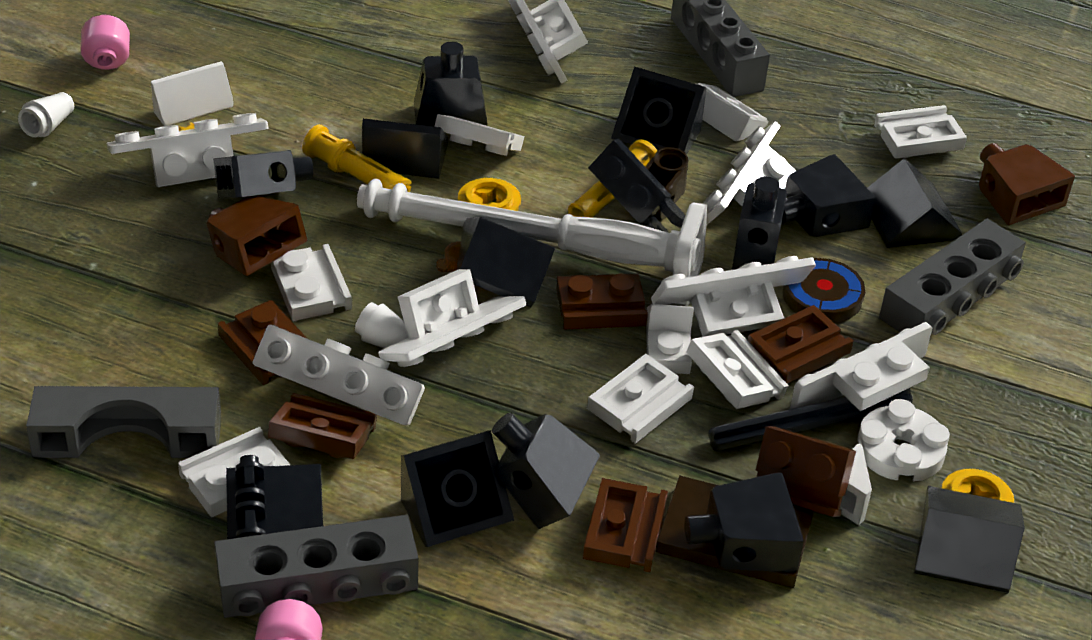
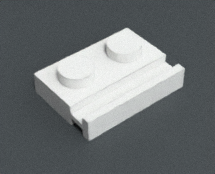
(920, 131)
(465, 132)
(311, 282)
(736, 369)
(640, 398)
(207, 469)

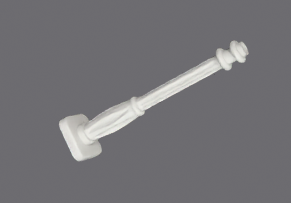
(596, 237)

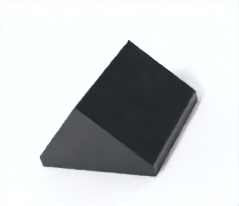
(660, 111)
(405, 147)
(910, 209)
(503, 259)
(454, 489)
(969, 539)

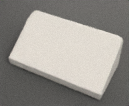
(191, 94)
(730, 114)

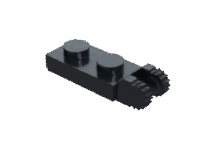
(635, 186)

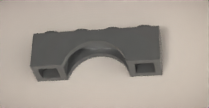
(72, 417)

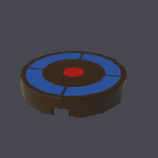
(831, 288)

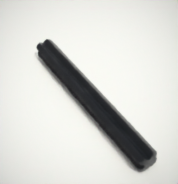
(793, 420)

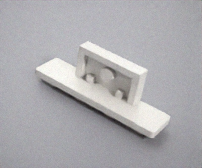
(553, 32)
(187, 153)
(749, 165)
(734, 298)
(443, 312)
(870, 374)
(339, 375)

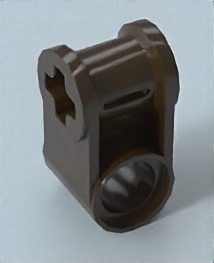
(670, 169)

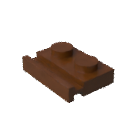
(601, 301)
(247, 331)
(800, 343)
(322, 426)
(812, 469)
(625, 525)

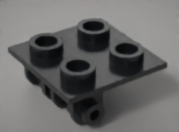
(272, 498)

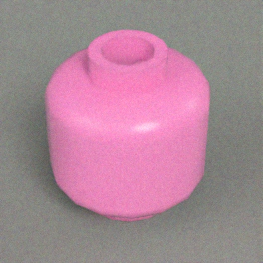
(105, 42)
(289, 621)

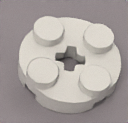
(903, 422)

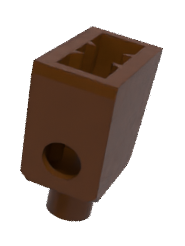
(1023, 182)
(255, 232)

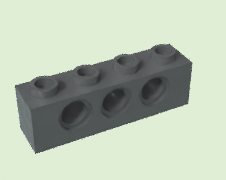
(723, 44)
(953, 278)
(317, 565)

